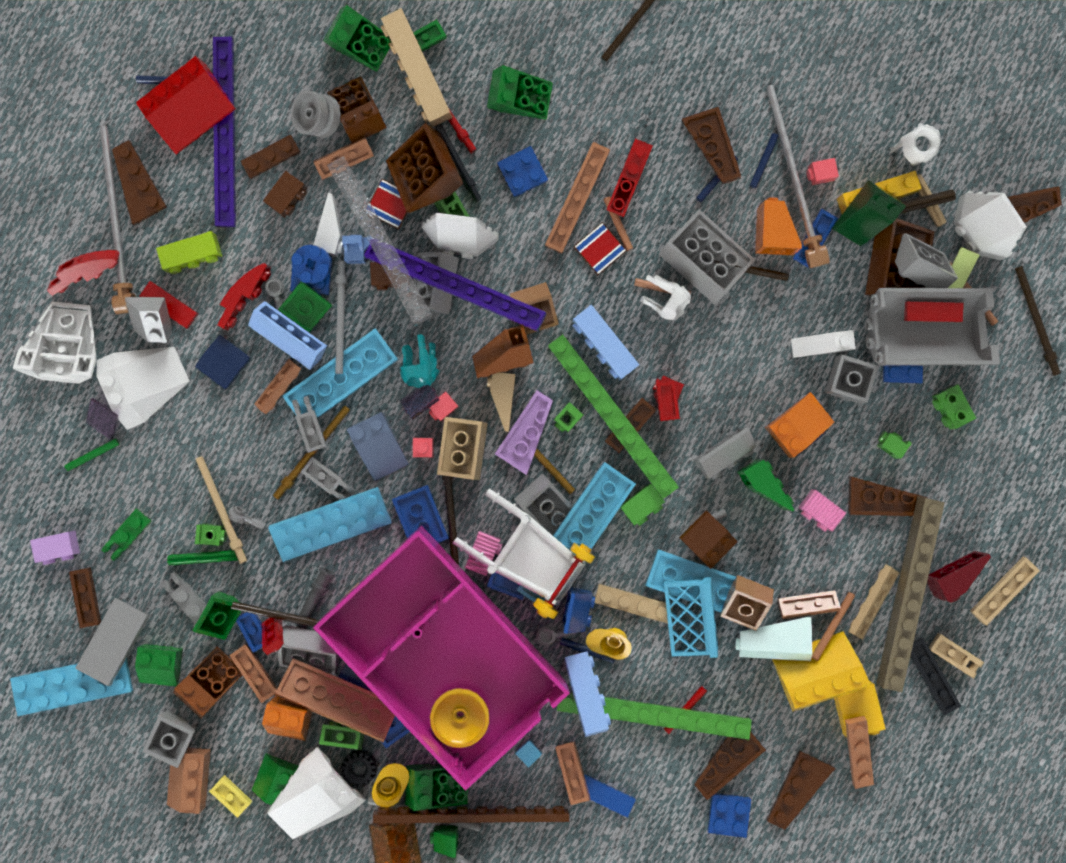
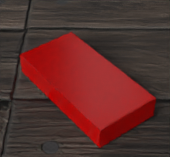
(667, 401)

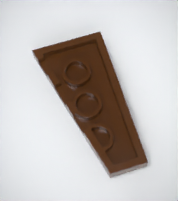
(713, 141)
(138, 187)
(1036, 202)
(727, 763)
(800, 785)

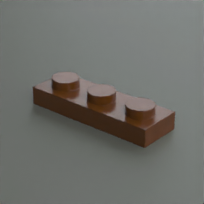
(270, 156)
(637, 417)
(85, 597)

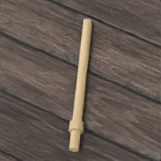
(235, 543)

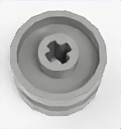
(315, 114)

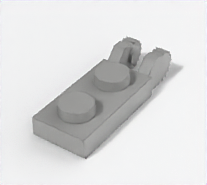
(309, 426)
(325, 478)
(185, 597)

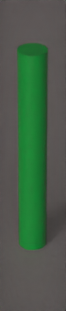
(92, 454)

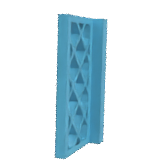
(707, 612)

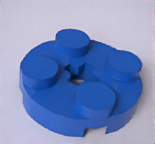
(322, 265)

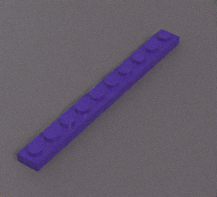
(224, 137)
(468, 290)

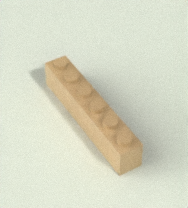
(416, 67)

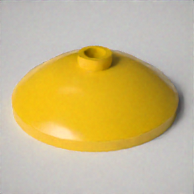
(457, 730)

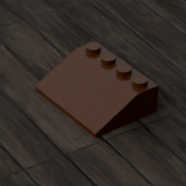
(423, 169)
(886, 244)

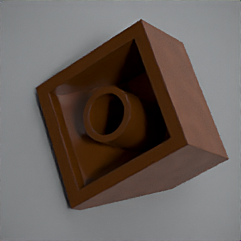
(708, 539)

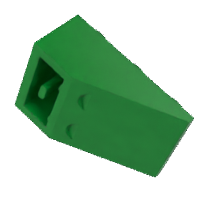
(358, 38)
(519, 93)
(759, 479)
(432, 787)

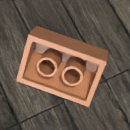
(189, 782)

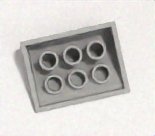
(694, 252)

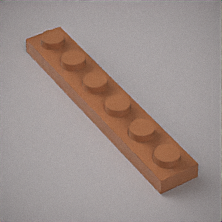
(577, 197)

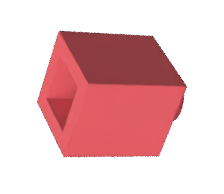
(822, 171)
(443, 407)
(423, 447)

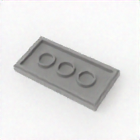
(112, 642)

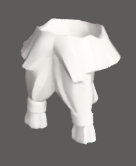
(910, 150)
(676, 304)

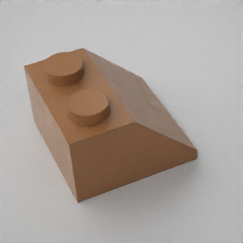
(540, 298)
(747, 602)

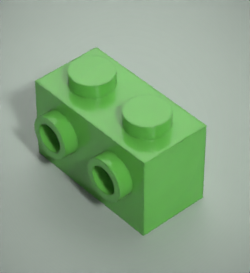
(953, 407)
(341, 736)

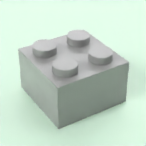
(851, 379)

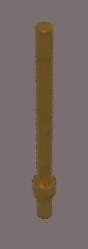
(287, 481)

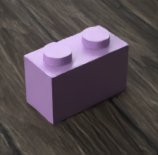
(55, 546)

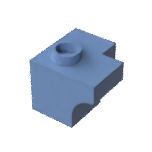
(355, 248)

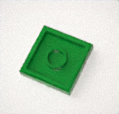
(305, 306)

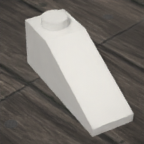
(329, 230)
(823, 344)

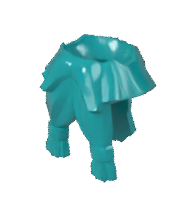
(422, 373)

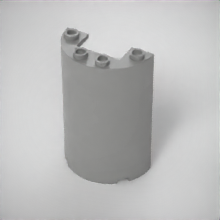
(930, 343)

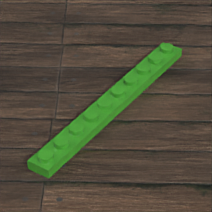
(613, 416)
(668, 717)

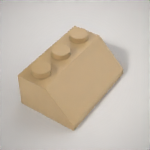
(462, 448)

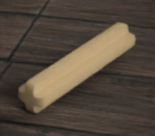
(934, 211)

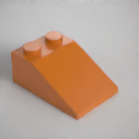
(800, 425)

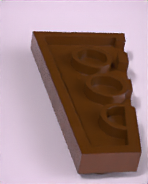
(877, 499)

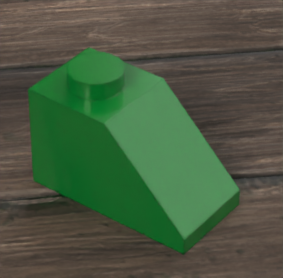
(445, 840)

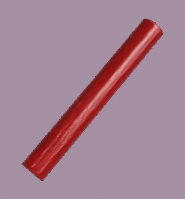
(690, 703)

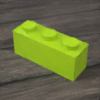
(189, 252)

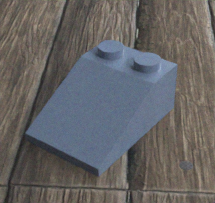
(378, 446)

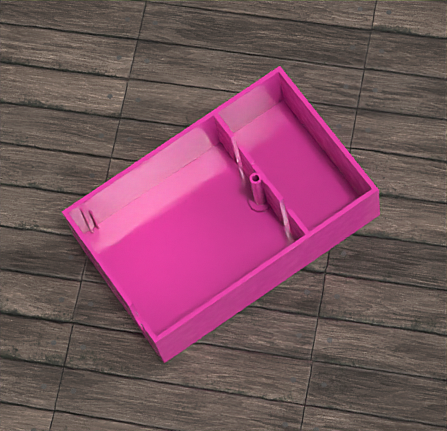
(430, 629)

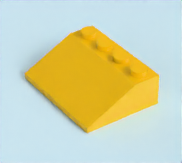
(817, 681)

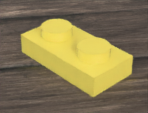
(230, 796)

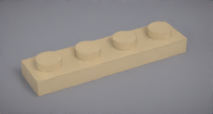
(1004, 590)
(875, 599)
(631, 603)

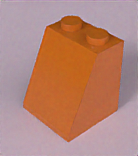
(775, 229)
(286, 719)

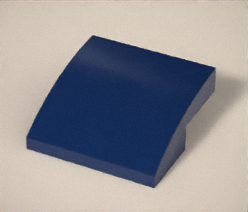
(222, 362)

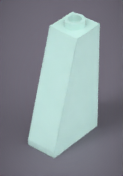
(778, 641)

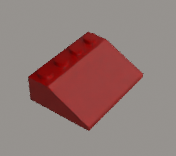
(186, 105)

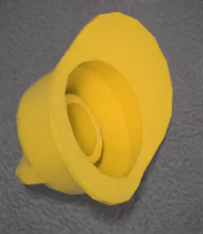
(609, 643)
(390, 785)

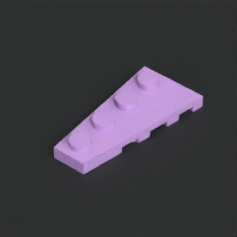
(525, 434)

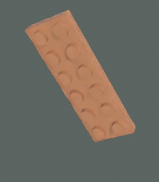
(335, 699)

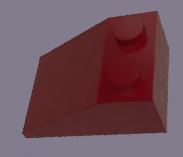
(957, 577)

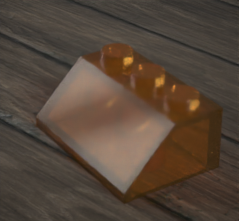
(394, 843)

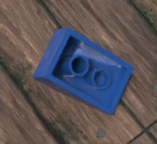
(576, 611)

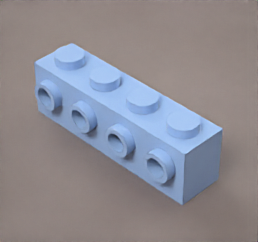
(287, 335)
(605, 342)
(586, 694)

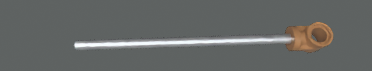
(816, 254)
(122, 288)

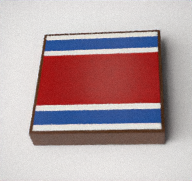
(388, 205)
(600, 248)

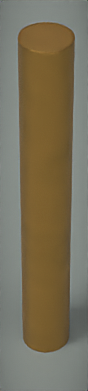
(553, 471)

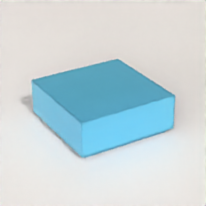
(528, 753)

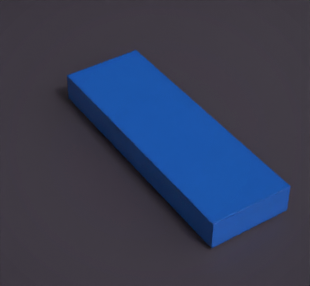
(822, 226)
(609, 796)

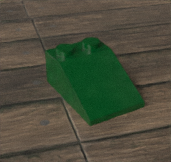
(868, 214)

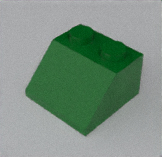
(217, 616)
(158, 664)
(272, 778)

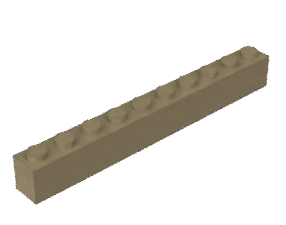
(910, 593)

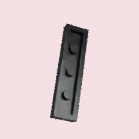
(933, 677)

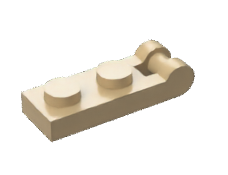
(955, 655)

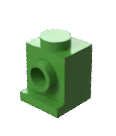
(574, 414)
(893, 444)
(203, 530)

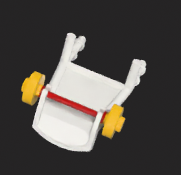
(534, 559)

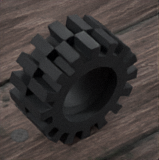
(350, 776)

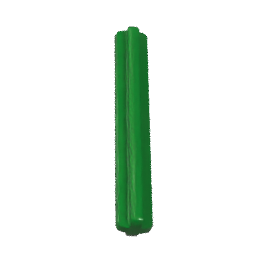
(203, 557)

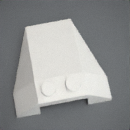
(988, 224)
(459, 234)
(60, 345)
(140, 382)
(313, 797)

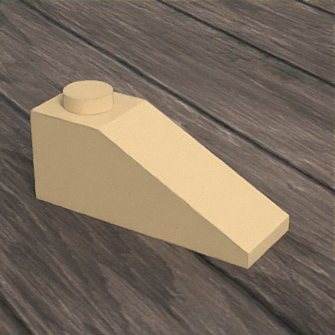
(502, 391)

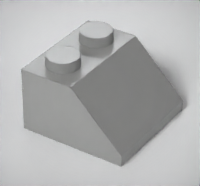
(150, 318)
(169, 739)

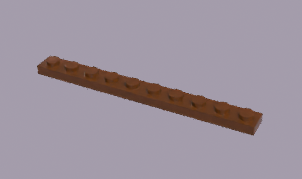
(465, 815)

